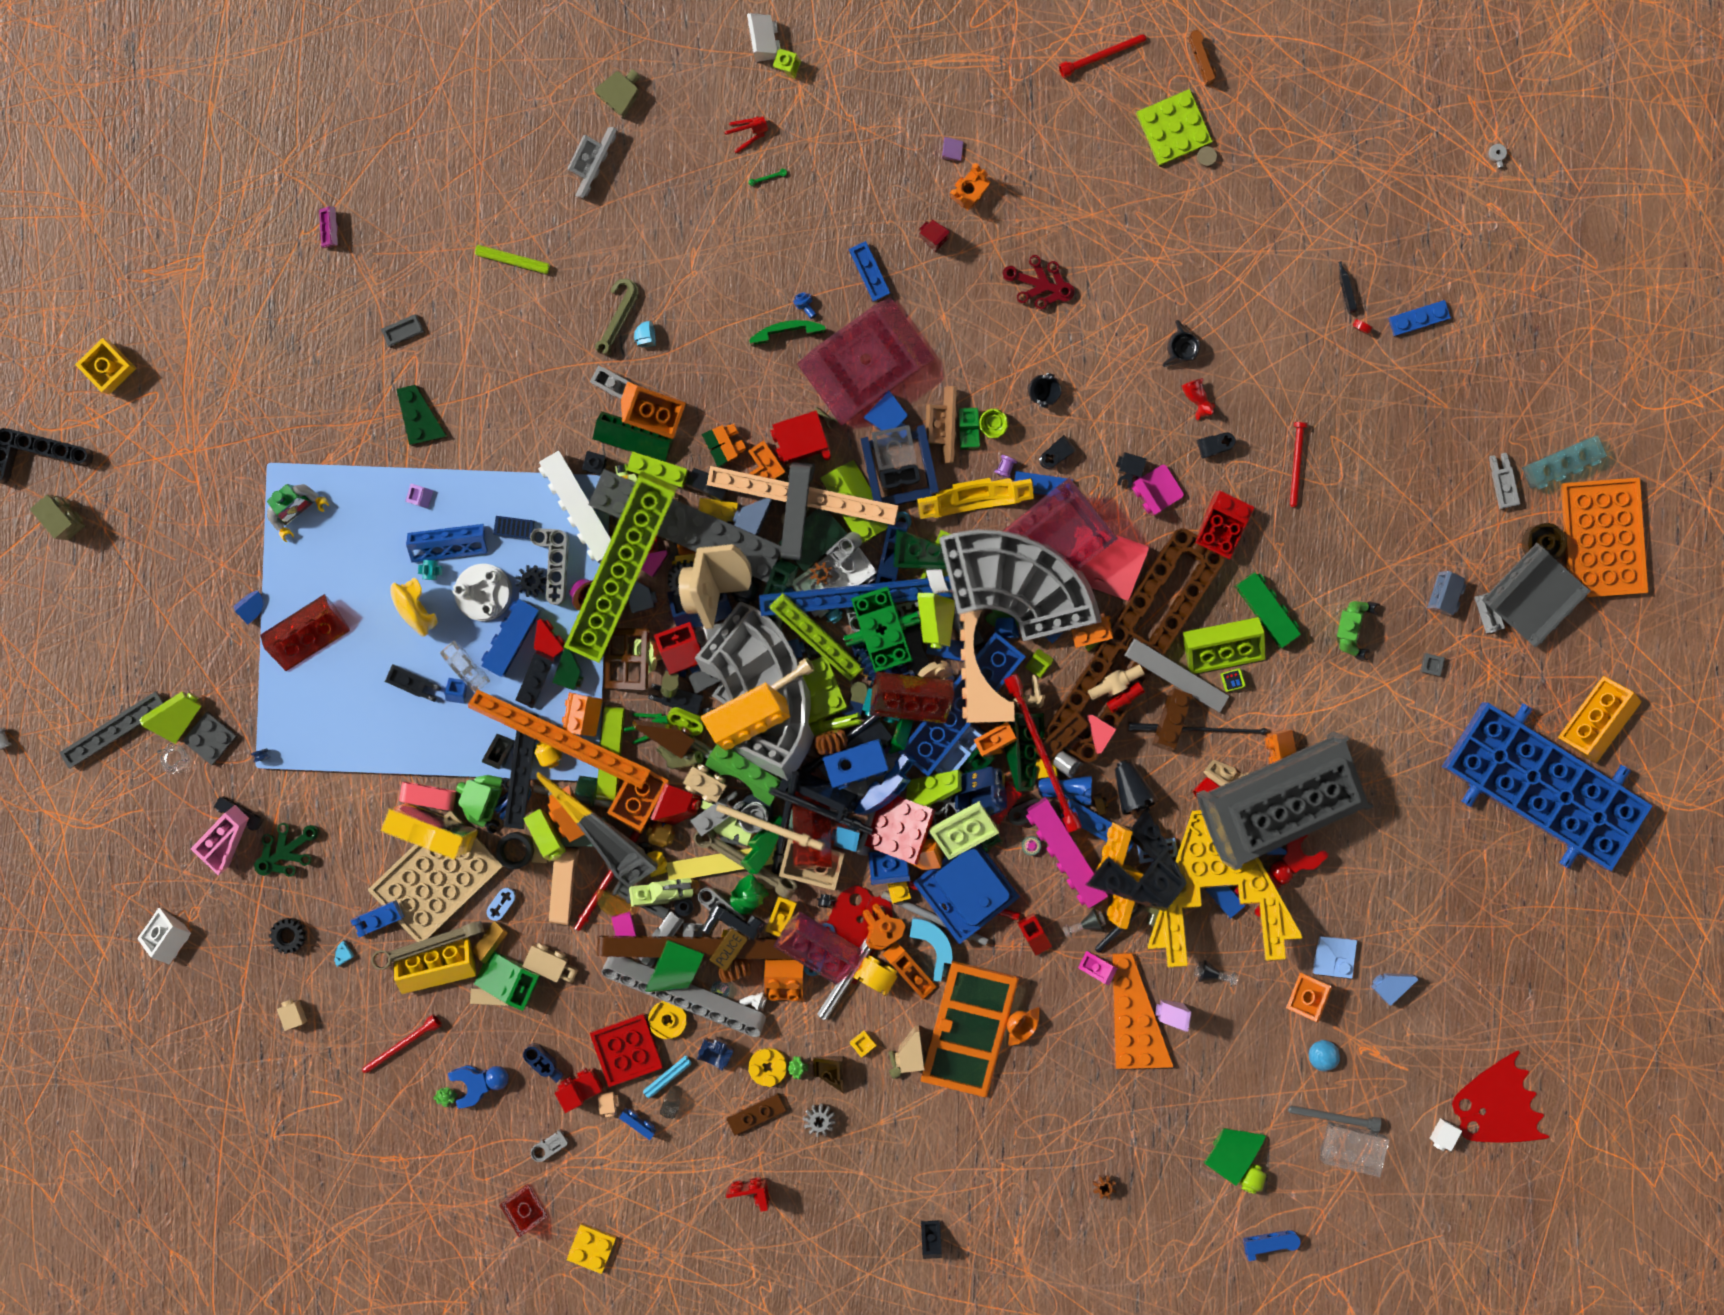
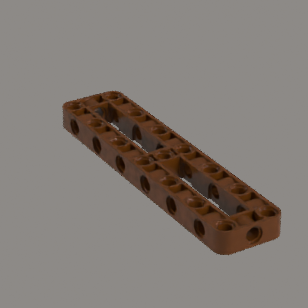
(1126, 621)

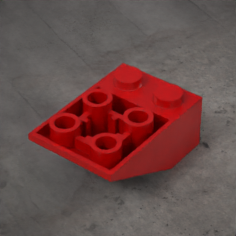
(1223, 524)

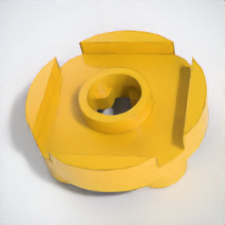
(667, 1030)
(765, 1056)

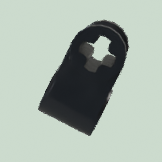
(1212, 444)
(1059, 451)

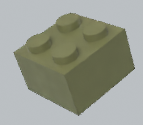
(58, 517)

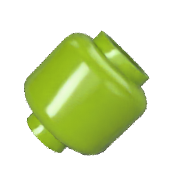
(1253, 1179)

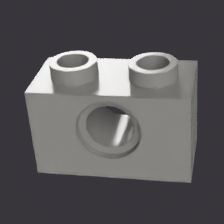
(609, 382)

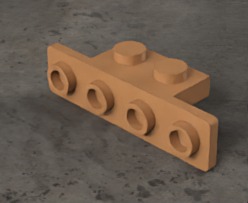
(941, 424)

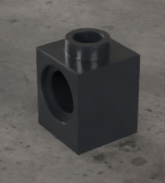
(594, 463)

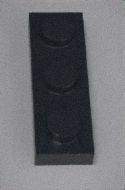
(534, 679)

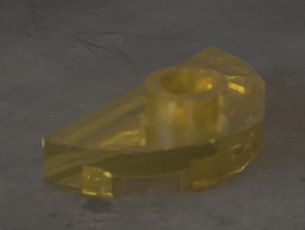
(611, 904)

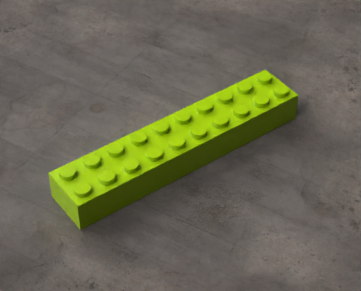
(620, 566)

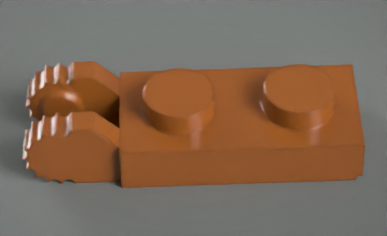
(1201, 56)

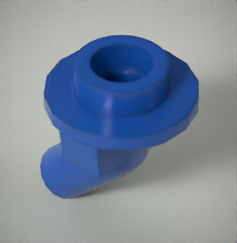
(802, 301)

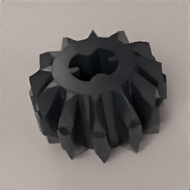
(529, 574)

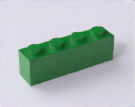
(1265, 606)

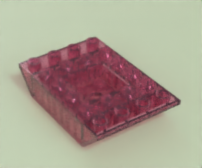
(847, 383)

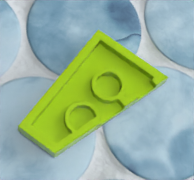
(934, 787)

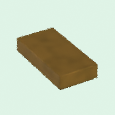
(489, 941)

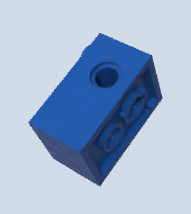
(865, 760)

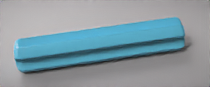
(667, 1077)

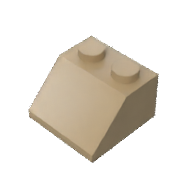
(910, 1053)

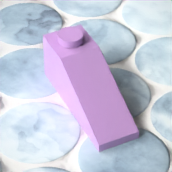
(1173, 1014)

